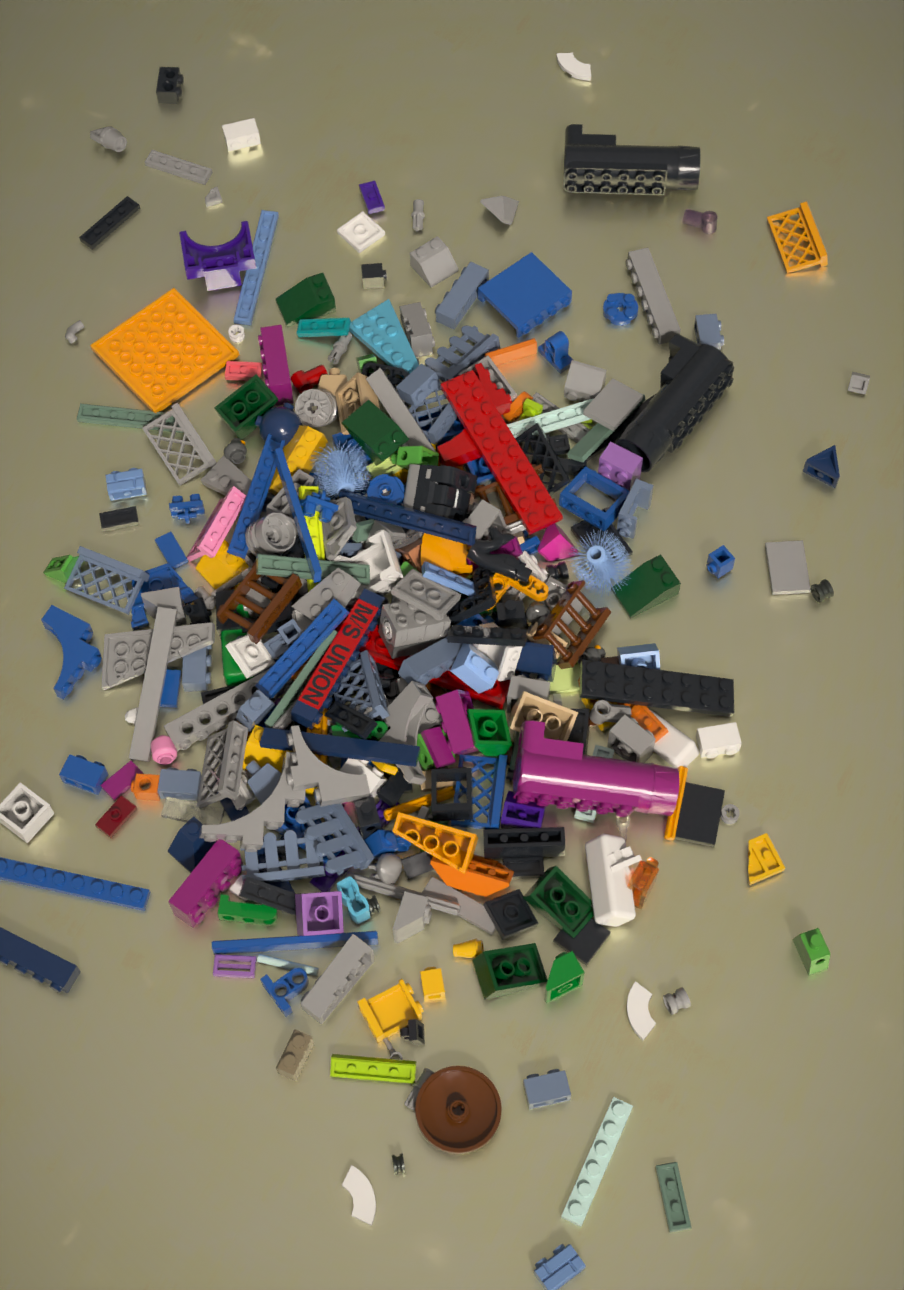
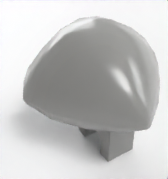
(387, 868)

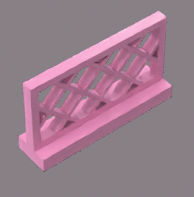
(218, 525)

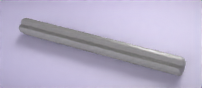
(398, 892)

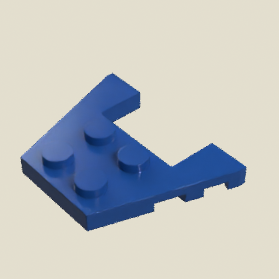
(160, 578)

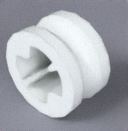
(240, 336)

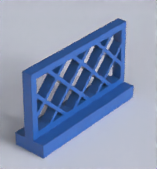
(496, 790)

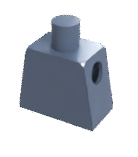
(255, 710)
(263, 780)

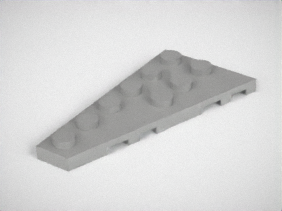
(128, 652)

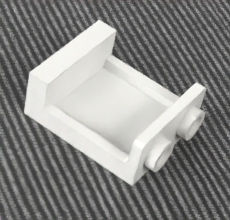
(503, 656)

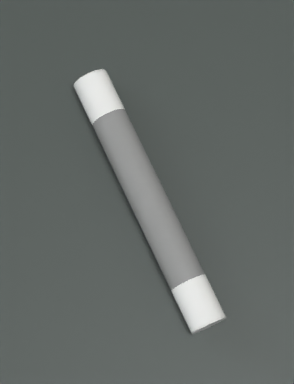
(231, 583)

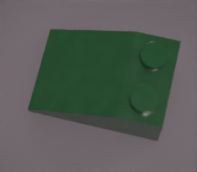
(306, 300)
(244, 405)
(374, 432)
(648, 586)
(560, 901)
(509, 970)

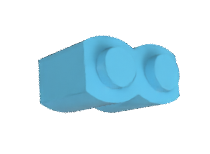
(355, 902)

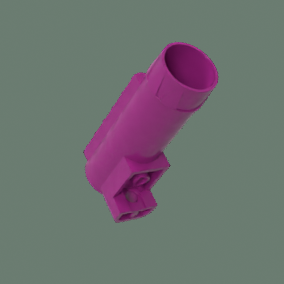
(564, 777)

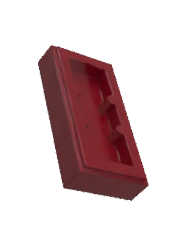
(116, 816)

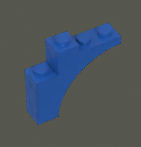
(77, 654)

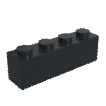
(524, 842)

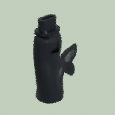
(499, 563)

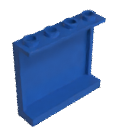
(526, 293)

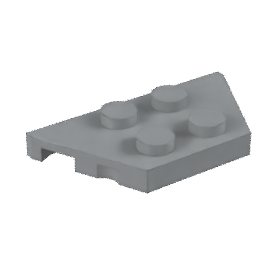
(339, 529)

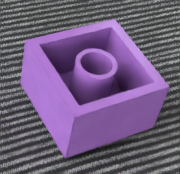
(620, 465)
(319, 913)

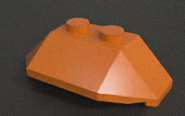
(481, 877)

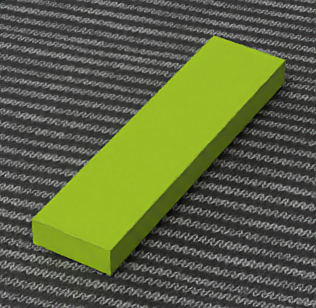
(373, 1068)

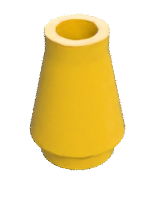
(468, 949)

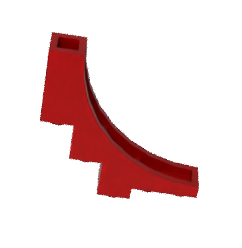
(461, 448)

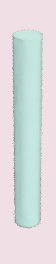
(287, 964)

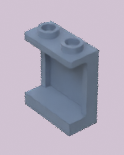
(640, 496)

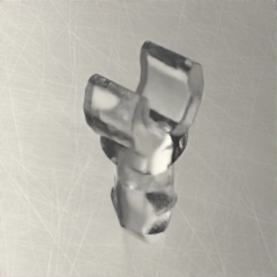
(623, 827)

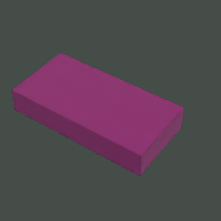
(438, 747)
(121, 780)

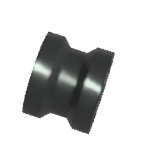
(822, 590)

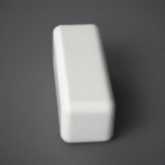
(675, 746)
(609, 891)

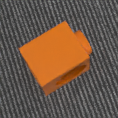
(147, 794)

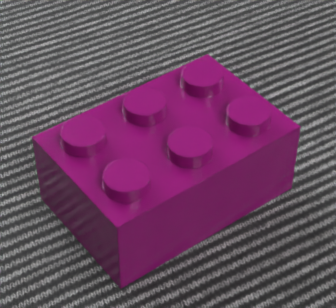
(455, 723)

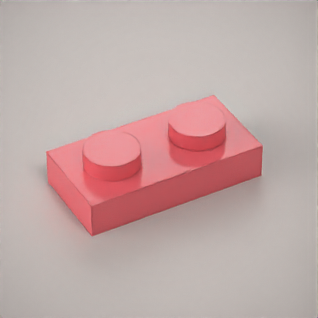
(242, 370)

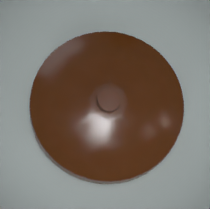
(458, 1110)

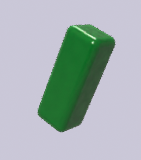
(232, 673)

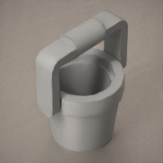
(109, 138)

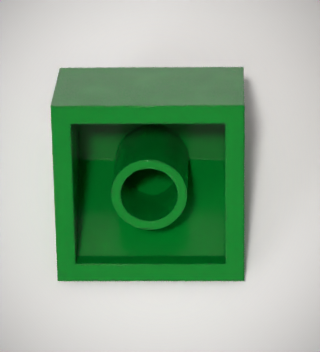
(489, 731)
(564, 976)

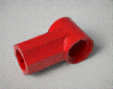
(306, 380)

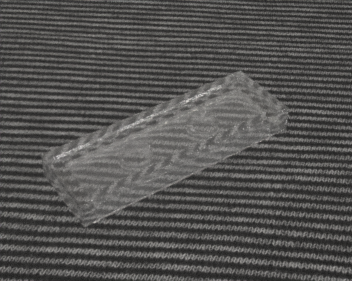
(185, 810)

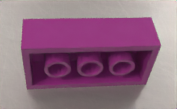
(275, 363)
(206, 883)

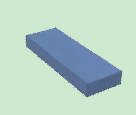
(448, 579)

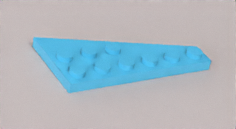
(385, 337)

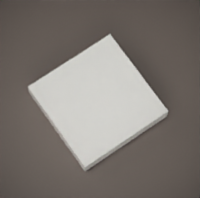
(361, 232)
(250, 656)

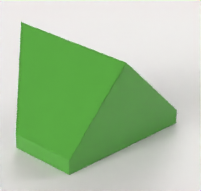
(61, 567)

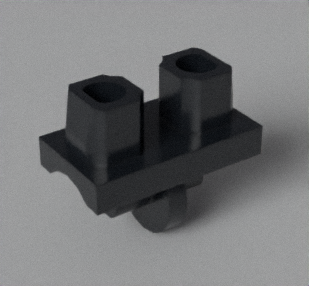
(197, 611)

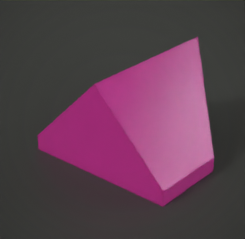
(556, 544)

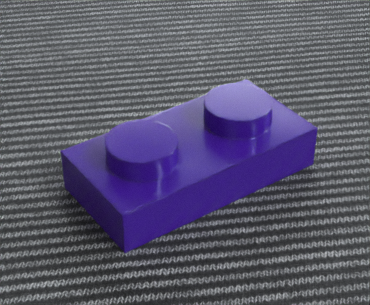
(371, 197)

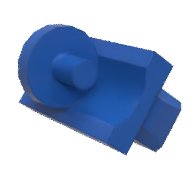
(320, 503)
(187, 509)

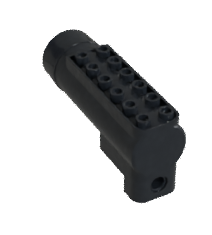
(601, 167)
(687, 391)

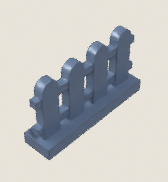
(472, 354)
(346, 837)
(292, 861)

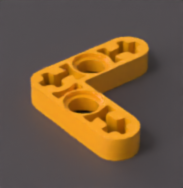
(507, 582)

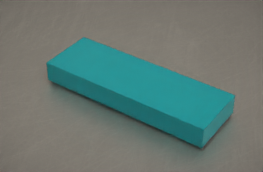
(323, 327)

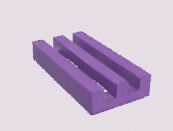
(240, 974)

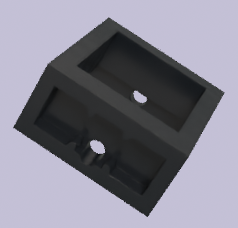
(451, 811)

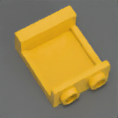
(390, 1010)

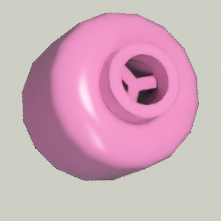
(163, 750)

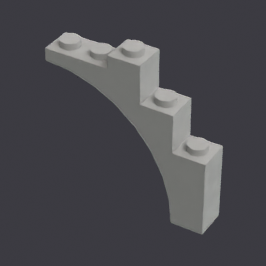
(270, 814)

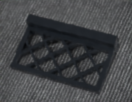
(557, 465)

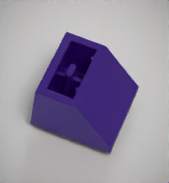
(521, 815)

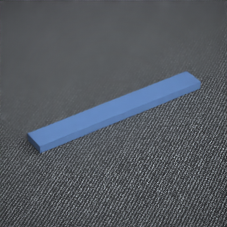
(254, 277)

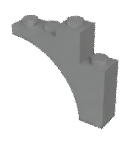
(404, 723)
(310, 772)

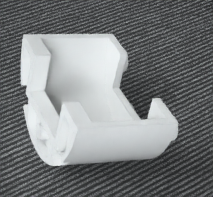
(383, 563)

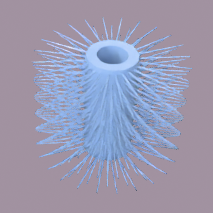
(341, 471)
(601, 563)

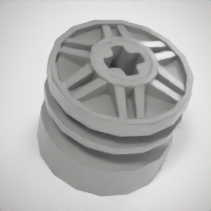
(326, 411)
(270, 535)

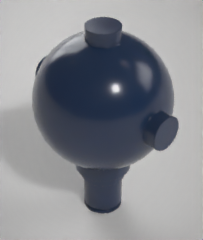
(280, 423)

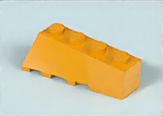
(443, 842)

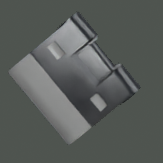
(439, 490)

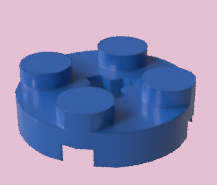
(622, 300)
(389, 483)

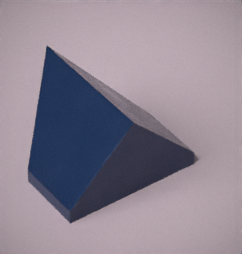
(824, 467)

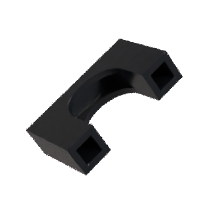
(222, 596)

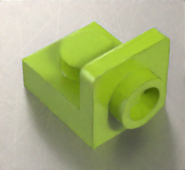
(531, 409)

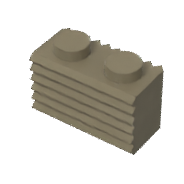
(295, 1055)

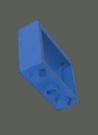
(587, 511)

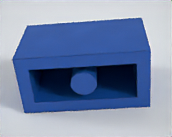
(83, 774)

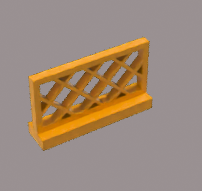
(812, 238)

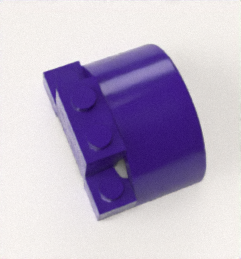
(219, 263)

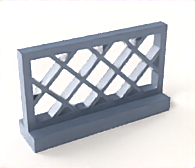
(441, 423)
(108, 564)
(371, 686)

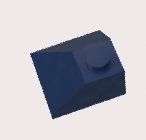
(188, 847)

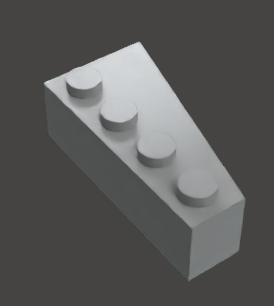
(338, 979)

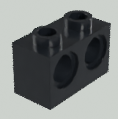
(169, 84)

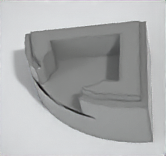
(213, 197)

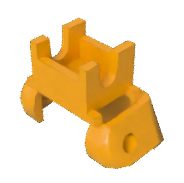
(445, 554)

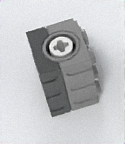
(408, 629)

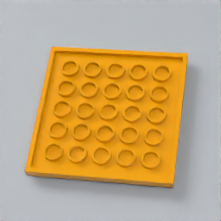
(164, 351)

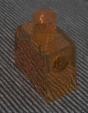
(643, 881)

